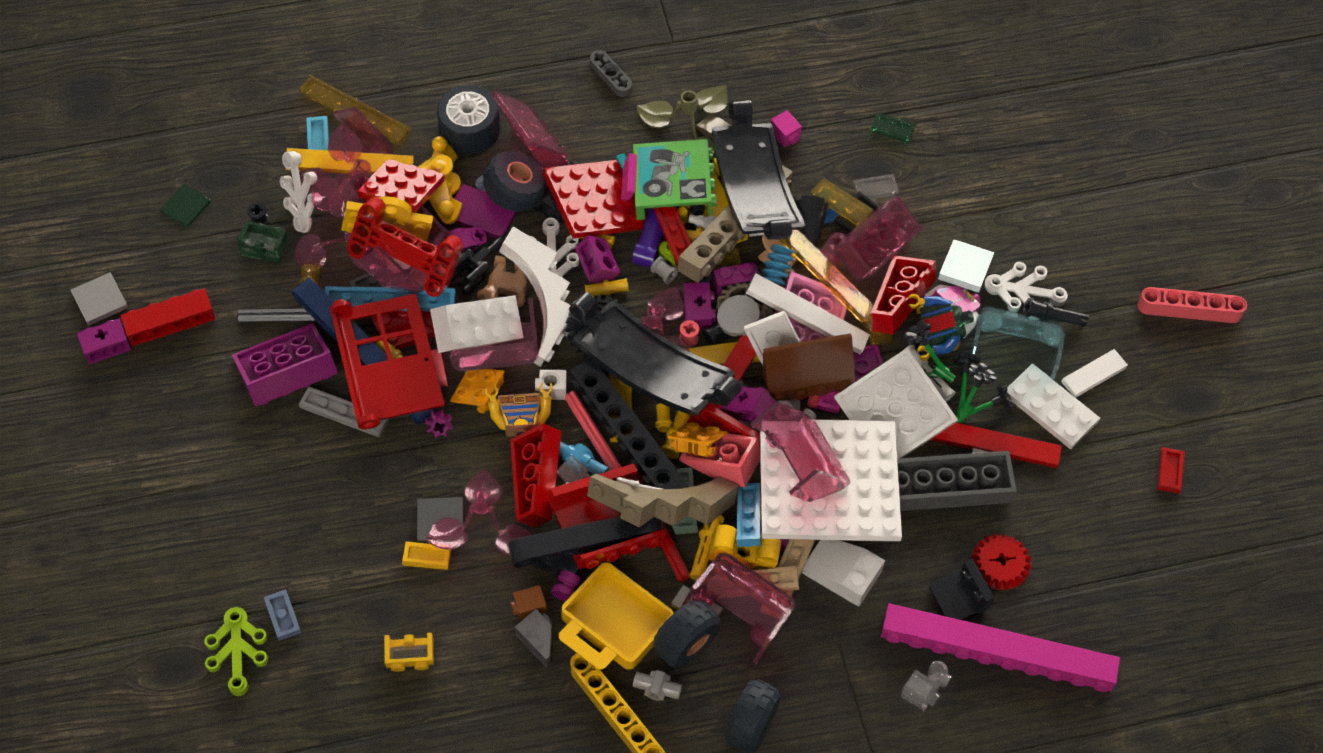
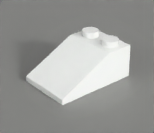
(844, 569)

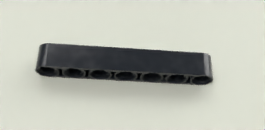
(576, 540)

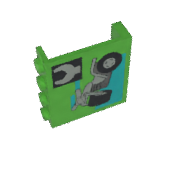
(673, 175)

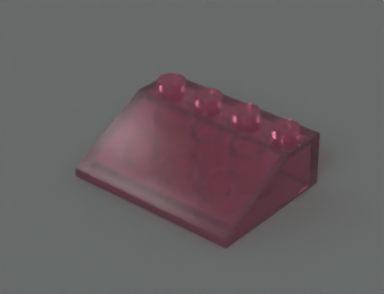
(532, 131)

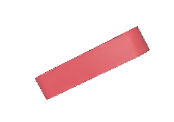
(1201, 303)

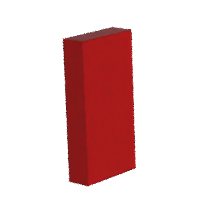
(1170, 470)

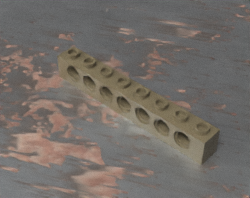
(714, 243)

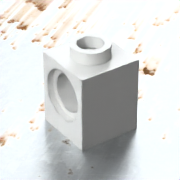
(556, 377)

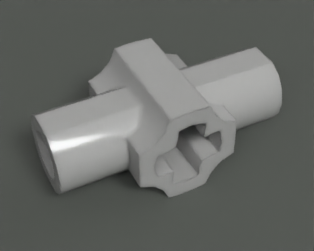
(657, 685)

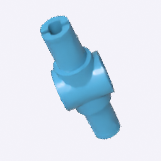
(584, 456)

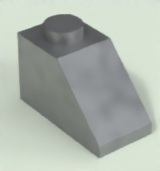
(536, 635)

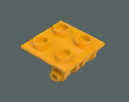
(472, 387)
(696, 439)

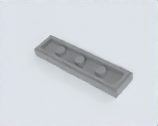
(335, 409)

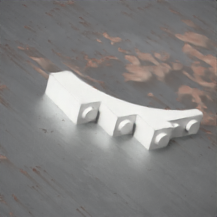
(537, 264)

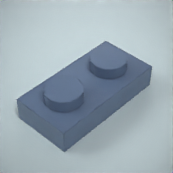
(282, 615)

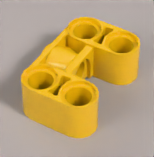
(757, 557)

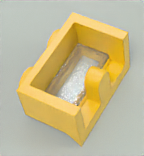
(409, 652)

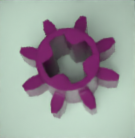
(435, 427)

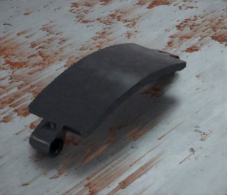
(754, 175)
(648, 360)

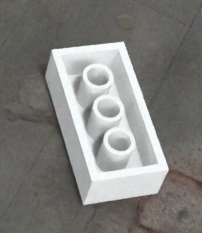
(476, 323)

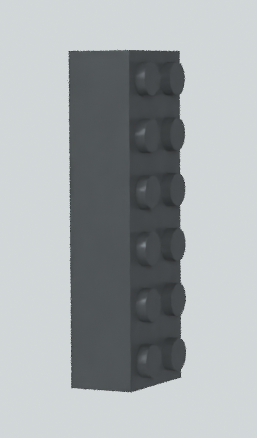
(955, 480)

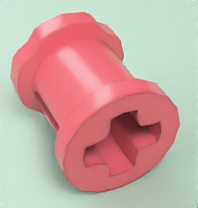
(689, 332)

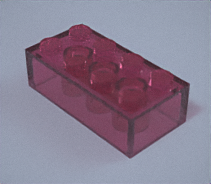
(877, 238)

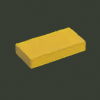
(425, 556)

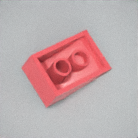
(733, 459)

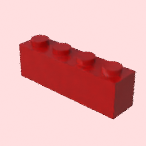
(167, 317)

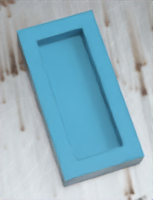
(317, 133)

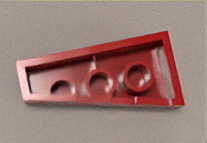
(902, 279)
(534, 473)

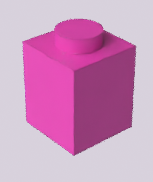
(786, 129)

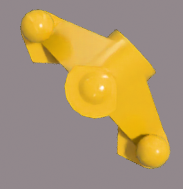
(442, 162)

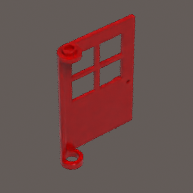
(393, 385)

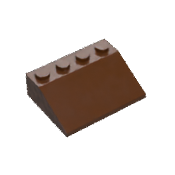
(809, 368)

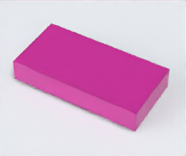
(629, 177)

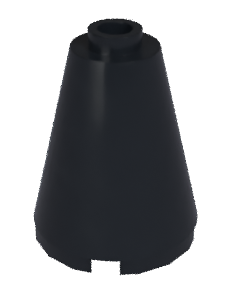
(814, 214)

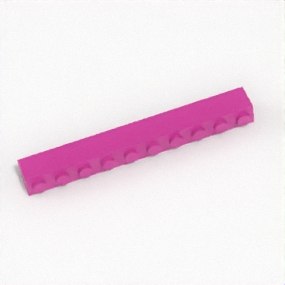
(1000, 648)

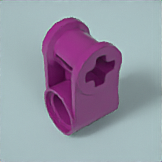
(470, 237)

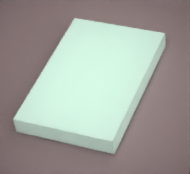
(966, 266)

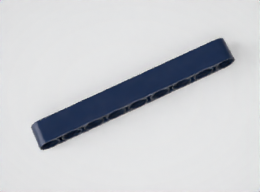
(318, 305)

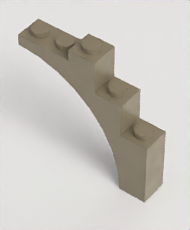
(669, 505)

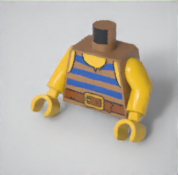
(519, 411)

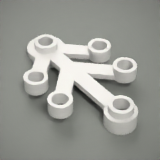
(298, 193)
(551, 232)
(1023, 288)

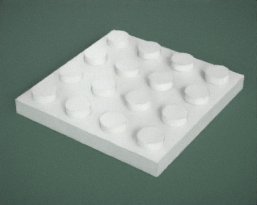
(900, 394)

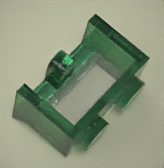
(262, 241)

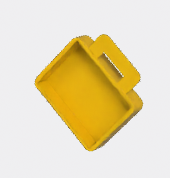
(612, 616)

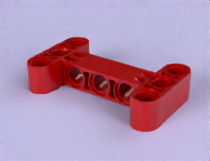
(404, 246)

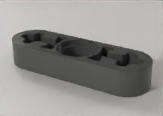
(611, 81)

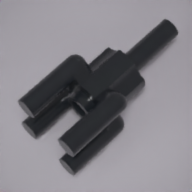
(476, 264)

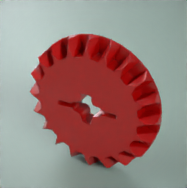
(997, 575)

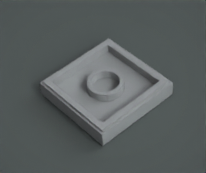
(99, 299)

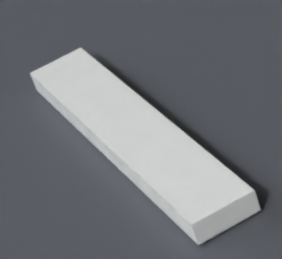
(804, 311)

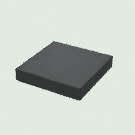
(434, 509)

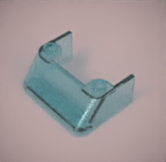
(1013, 323)

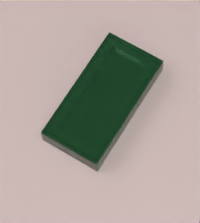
(893, 127)

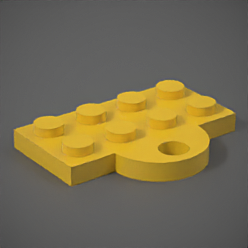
(396, 213)

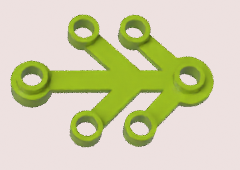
(236, 646)

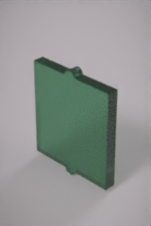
(185, 205)

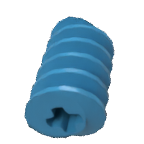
(778, 264)

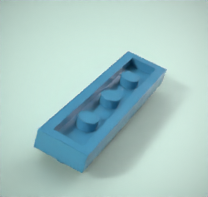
(749, 515)

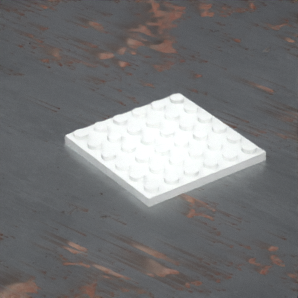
(861, 511)

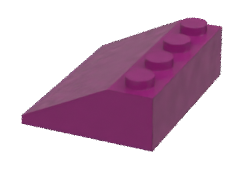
(284, 364)

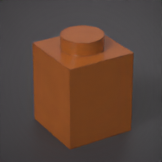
(527, 601)

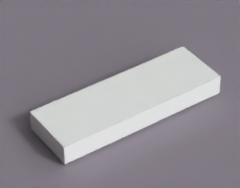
(1094, 373)

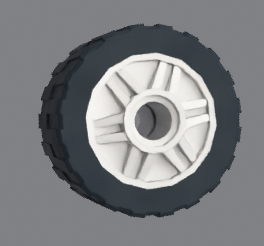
(468, 118)

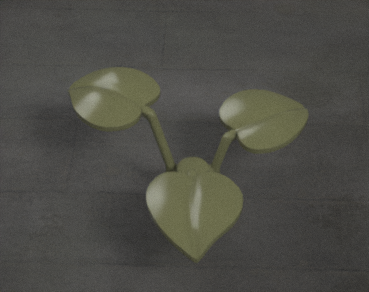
(711, 100)

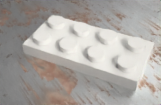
(1052, 406)

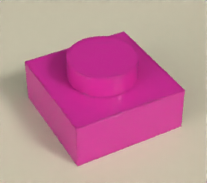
(828, 403)

